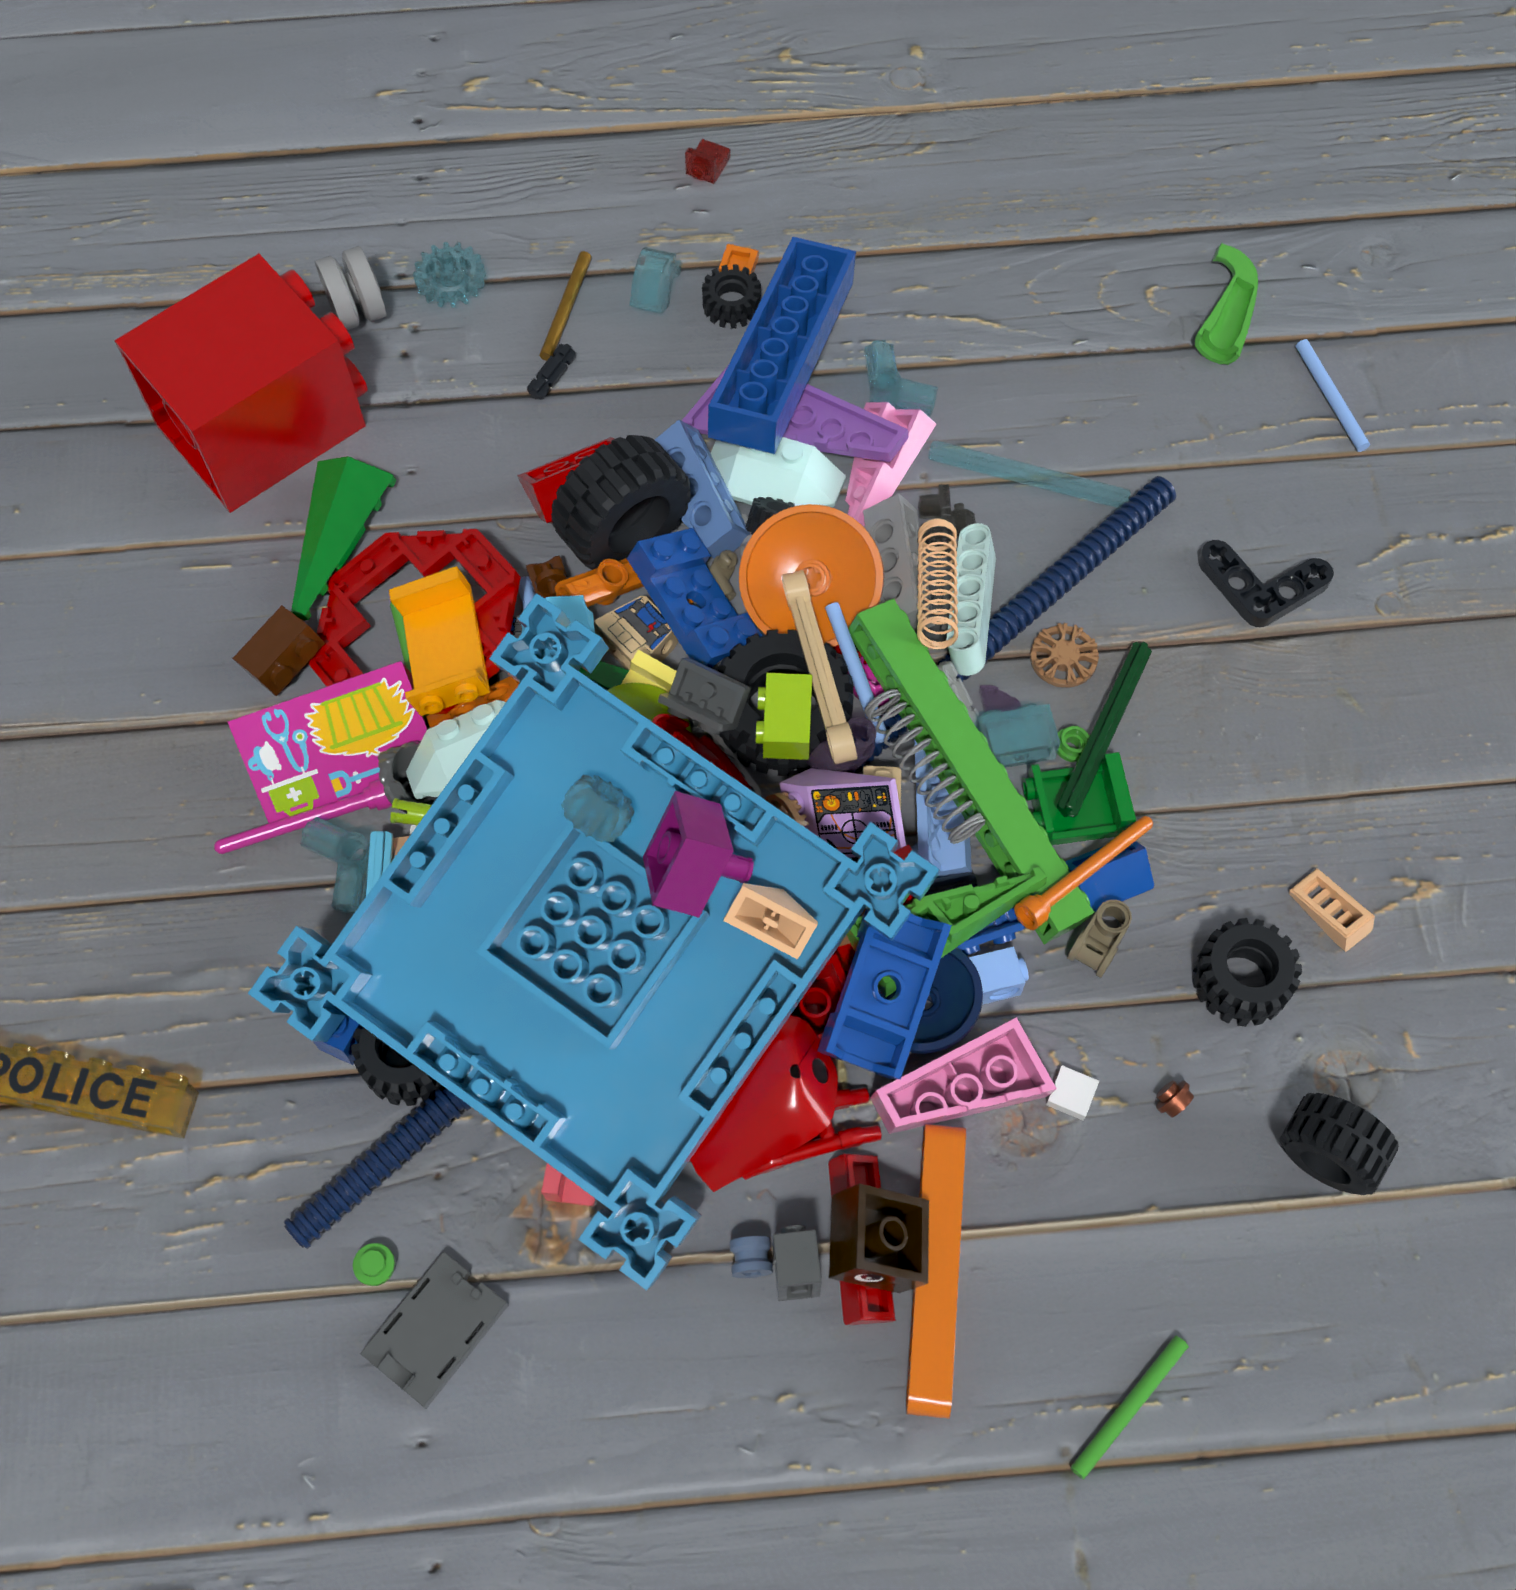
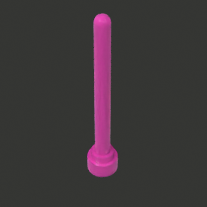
(371, 797)

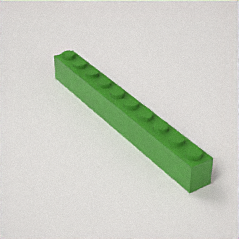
(1010, 831)

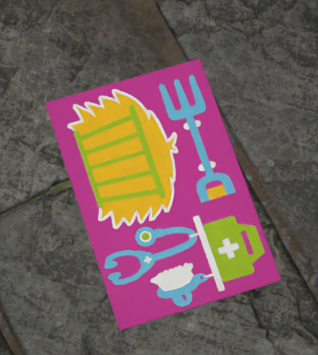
(326, 740)

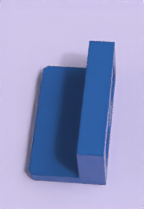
(1118, 879)

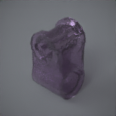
(860, 728)

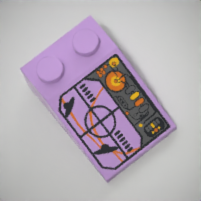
(844, 804)

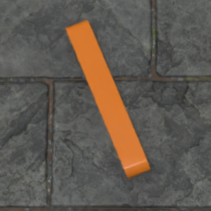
(936, 1302)

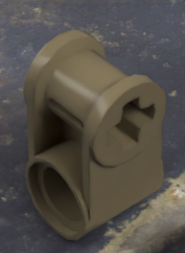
(1098, 942)

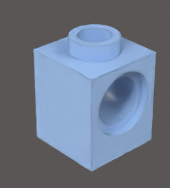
(1001, 974)

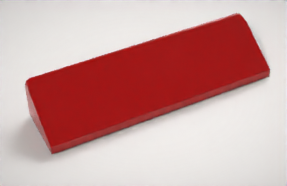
(860, 1302)

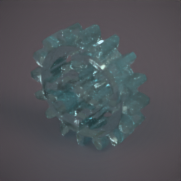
(449, 274)

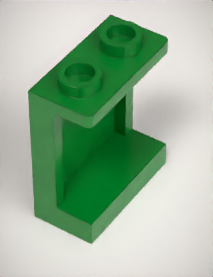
(1103, 813)

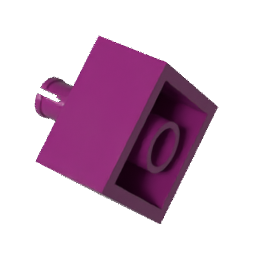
(691, 855)

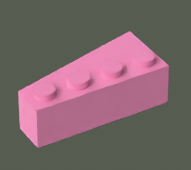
(972, 1079)

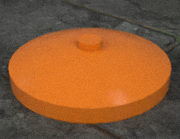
(836, 558)

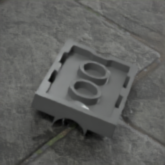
(433, 1330)

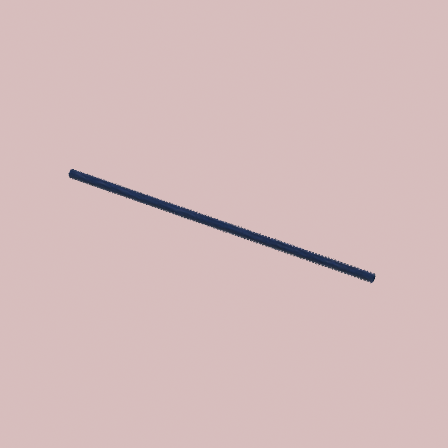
(1002, 628)

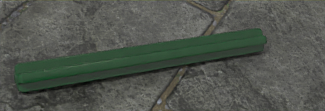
(1104, 730)

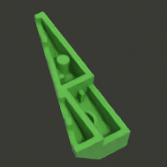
(965, 909)

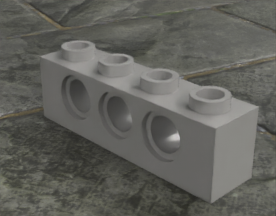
(895, 532)

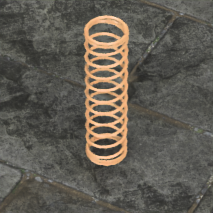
(938, 550)

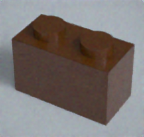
(279, 650)

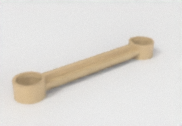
(836, 727)

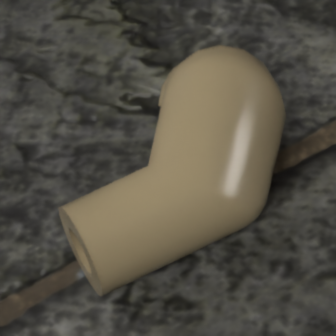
(722, 570)

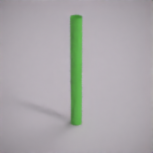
(1129, 1407)

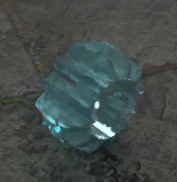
(597, 808)

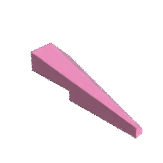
(877, 480)

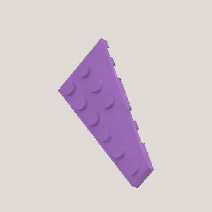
(826, 424)

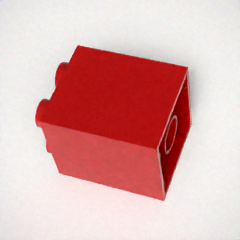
(247, 379)

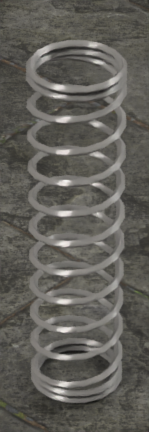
(976, 820)

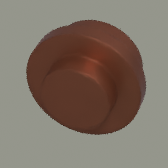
(1174, 1098)

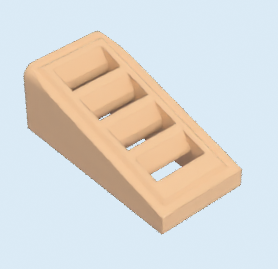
(1334, 928)

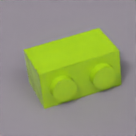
(786, 716)

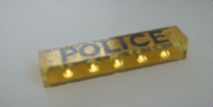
(96, 1090)

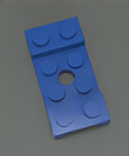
(676, 570)
(876, 1030)

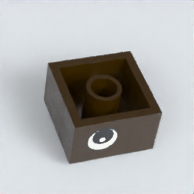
(879, 1239)

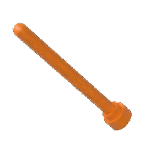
(1034, 910)

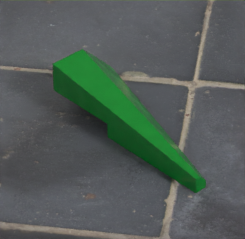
(339, 506)

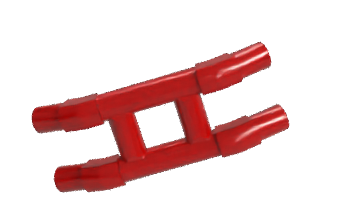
(828, 1139)

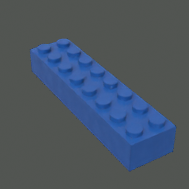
(781, 346)

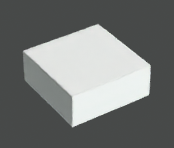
(1073, 1093)

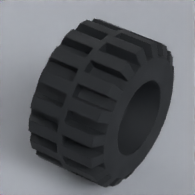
(1263, 948)
(386, 1081)
(1339, 1143)

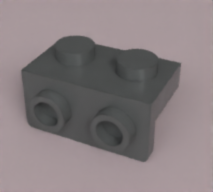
(706, 697)

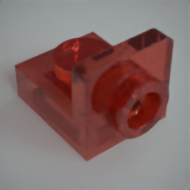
(706, 161)

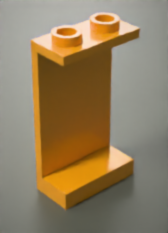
(441, 641)

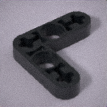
(1256, 592)

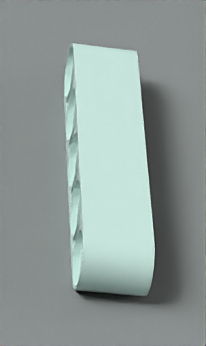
(975, 587)

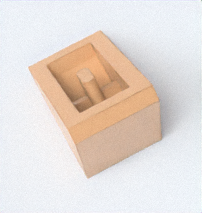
(772, 918)

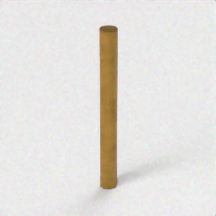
(565, 306)

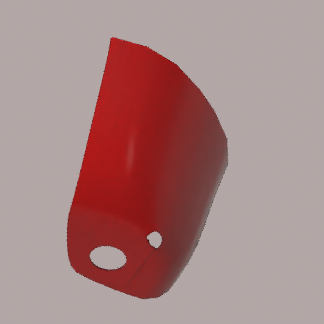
(770, 1109)

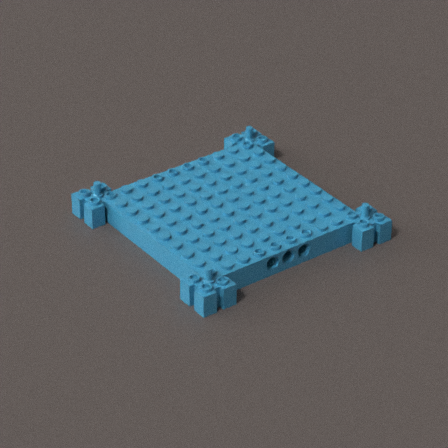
(544, 974)

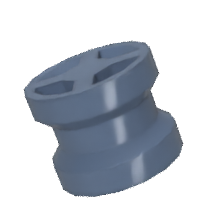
(751, 1257)

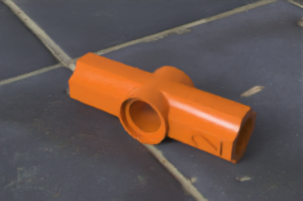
(601, 584)

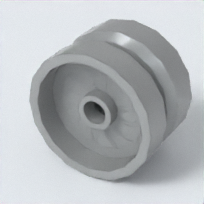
(352, 288)

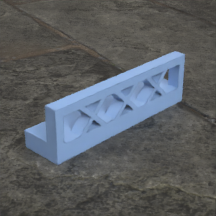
(932, 841)

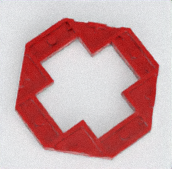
(429, 554)

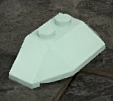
(793, 473)
(446, 748)

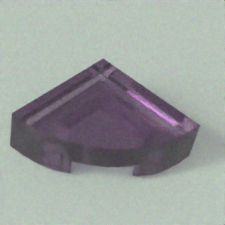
(996, 699)

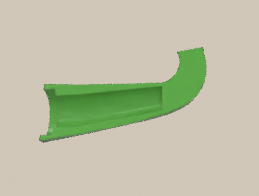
(1228, 324)

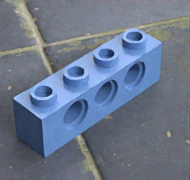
(711, 504)

